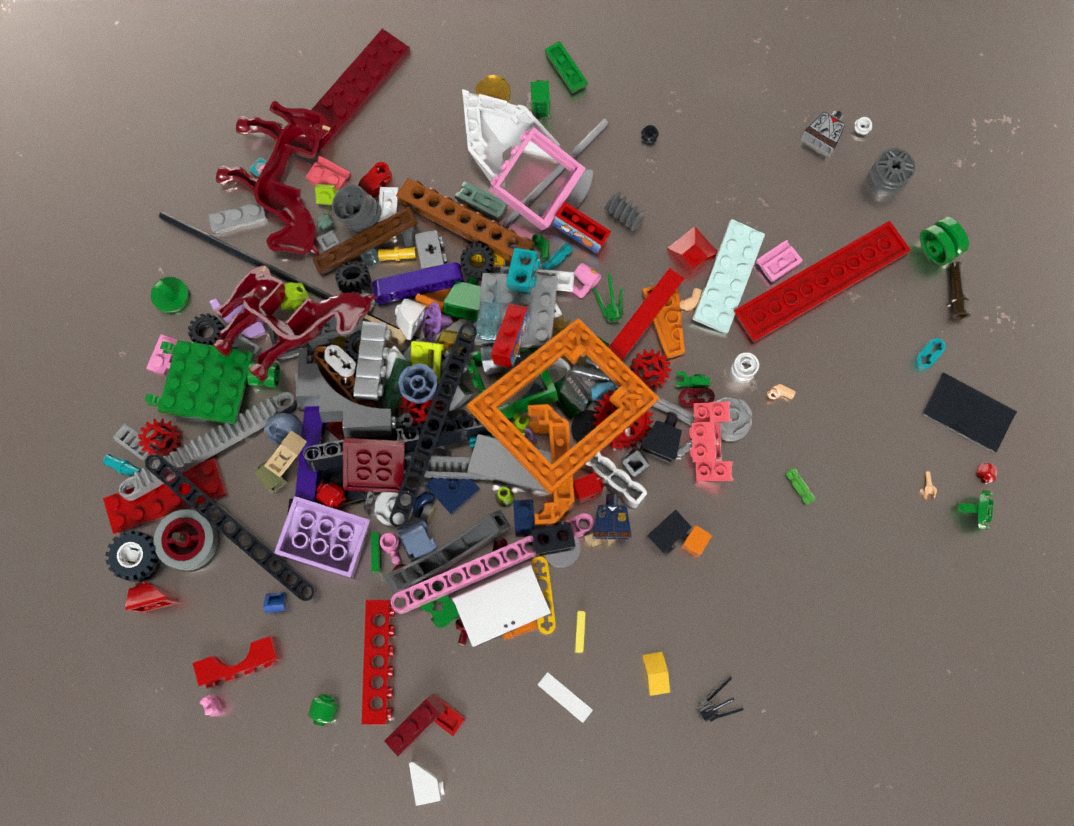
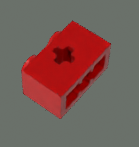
(588, 488)

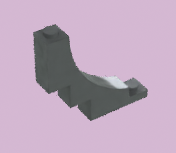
(356, 418)

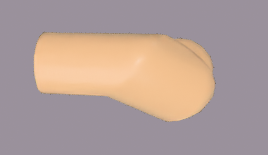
(692, 302)
(780, 390)

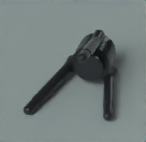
(709, 710)

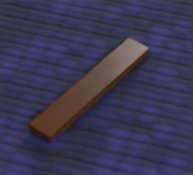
(365, 241)

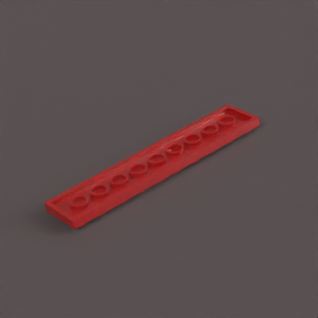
(821, 281)

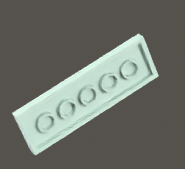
(728, 276)

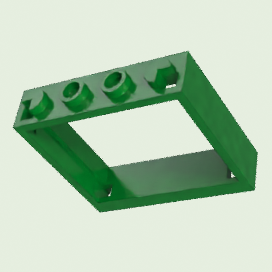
(520, 406)

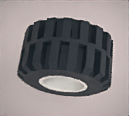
(133, 556)

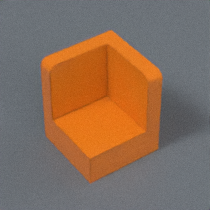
(696, 541)

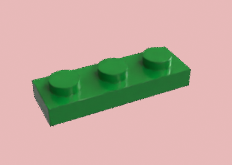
(566, 67)

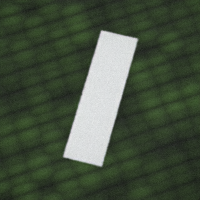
(565, 697)

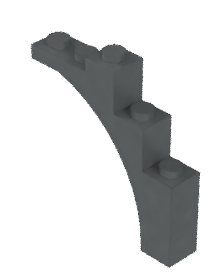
(449, 554)

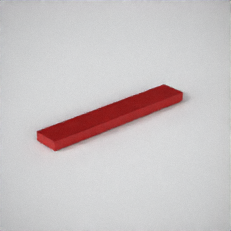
(646, 314)

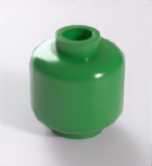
(322, 709)

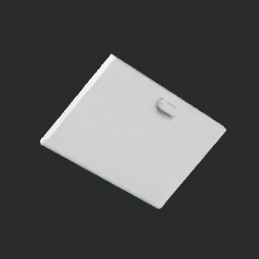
(501, 605)

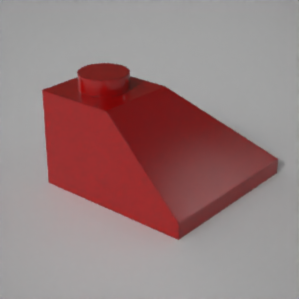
(692, 251)
(147, 597)

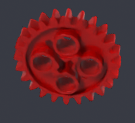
(636, 431)

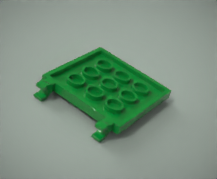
(203, 382)

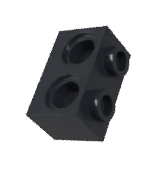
(554, 544)

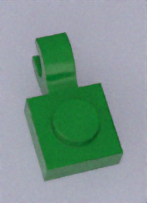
(695, 381)

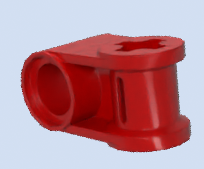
(375, 179)

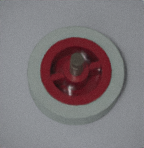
(185, 540)

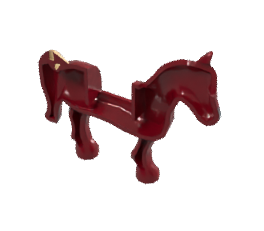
(283, 200)
(263, 296)

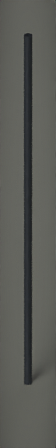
(253, 260)

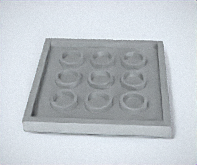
(540, 305)

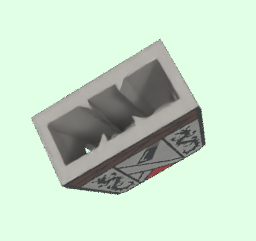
(825, 132)

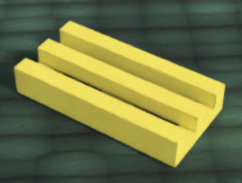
(580, 631)

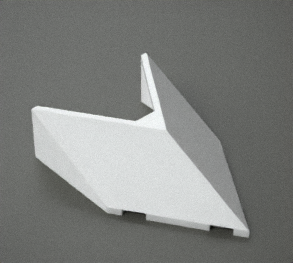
(495, 128)

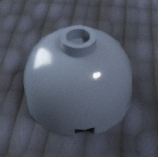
(418, 383)
(281, 425)

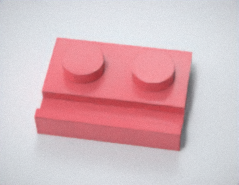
(328, 173)

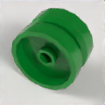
(944, 241)

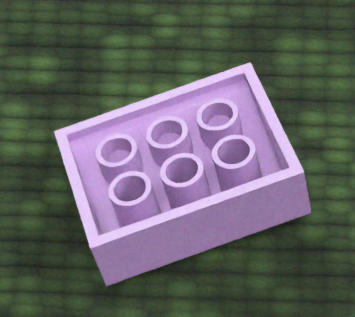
(323, 537)

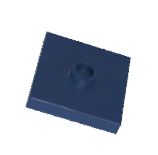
(452, 492)

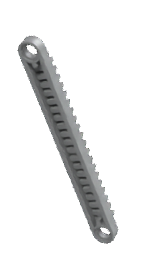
(209, 444)
(444, 467)

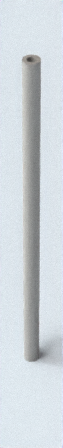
(578, 149)

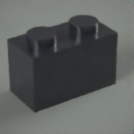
(669, 532)

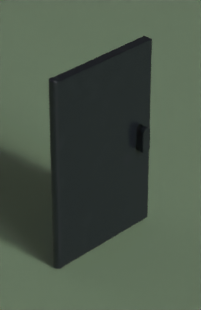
(971, 411)

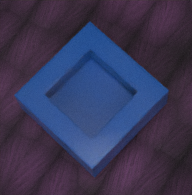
(275, 602)

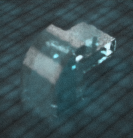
(490, 321)

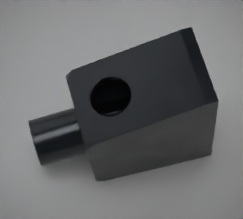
(663, 440)

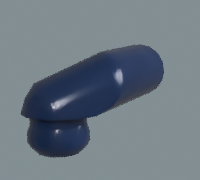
(421, 501)

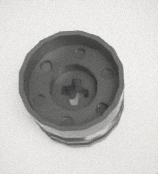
(891, 172)
(356, 208)

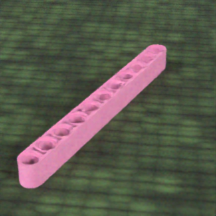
(482, 563)

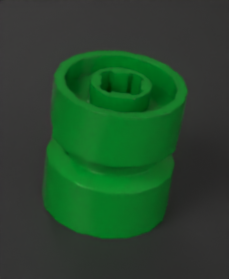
(272, 379)

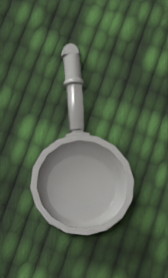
(731, 430)

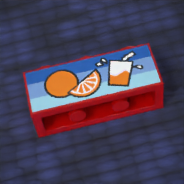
(581, 227)
(510, 336)

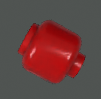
(331, 494)

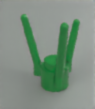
(613, 311)

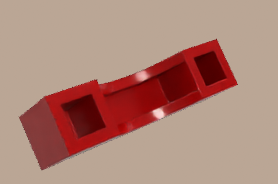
(212, 670)

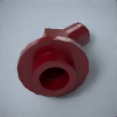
(463, 635)

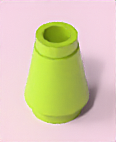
(507, 500)

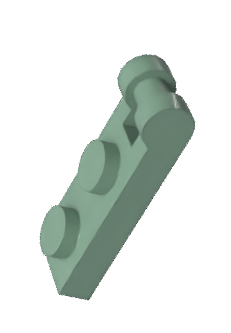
(481, 201)

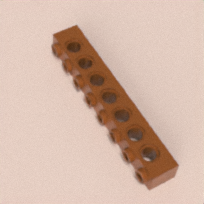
(412, 189)

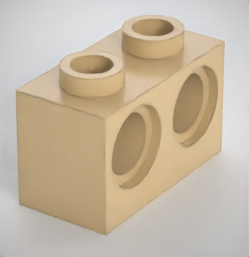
(285, 453)

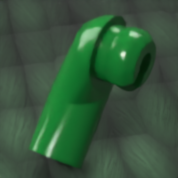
(543, 244)

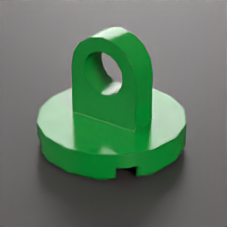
(169, 295)
(984, 509)

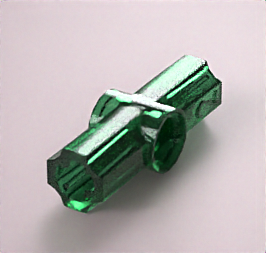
(392, 400)

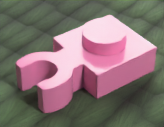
(211, 705)

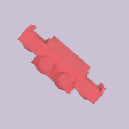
(707, 441)

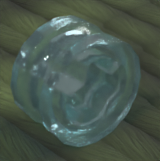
(374, 258)

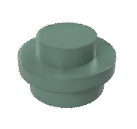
(325, 221)

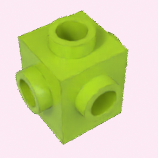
(294, 296)

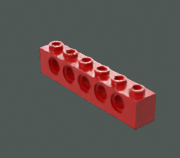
(370, 714)

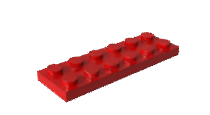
(162, 501)

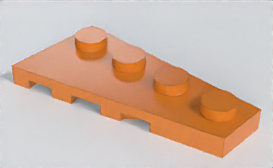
(669, 325)

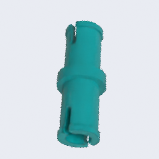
(122, 466)

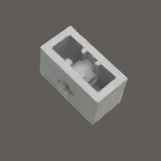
(428, 242)

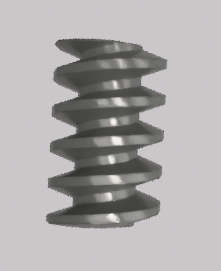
(625, 211)

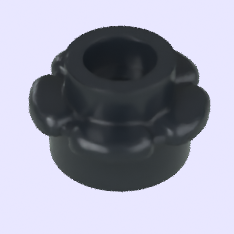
(652, 130)

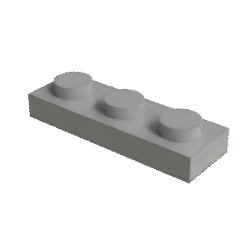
(237, 218)

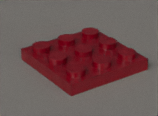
(373, 465)

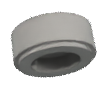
(427, 513)

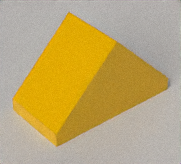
(656, 673)

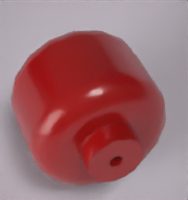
(987, 473)

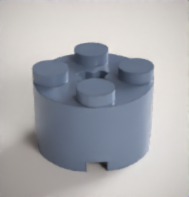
(415, 539)

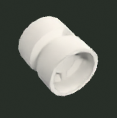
(744, 368)

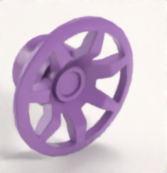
(437, 322)

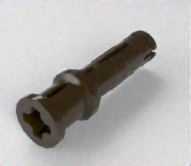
(960, 298)

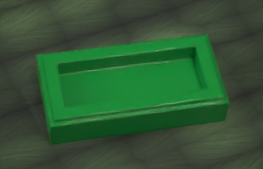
(376, 553)

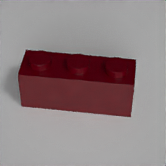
(415, 725)

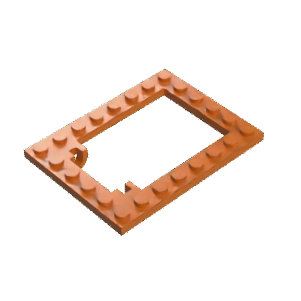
(572, 342)

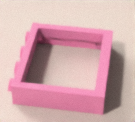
(556, 153)

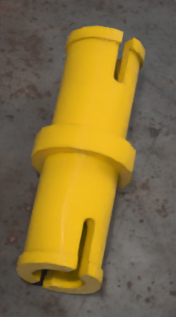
(397, 253)

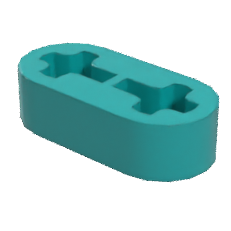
(926, 351)

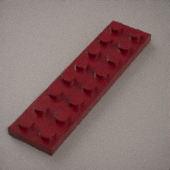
(359, 83)

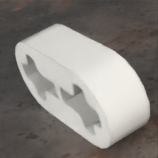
(338, 361)

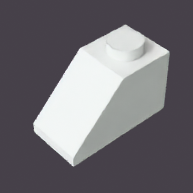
(409, 317)
(425, 784)

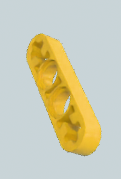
(546, 593)

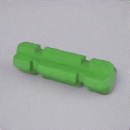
(800, 486)

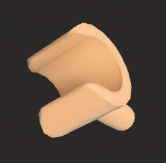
(929, 487)

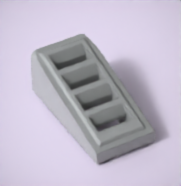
(125, 435)

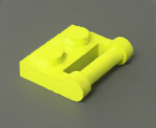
(422, 352)

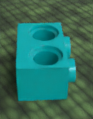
(518, 270)

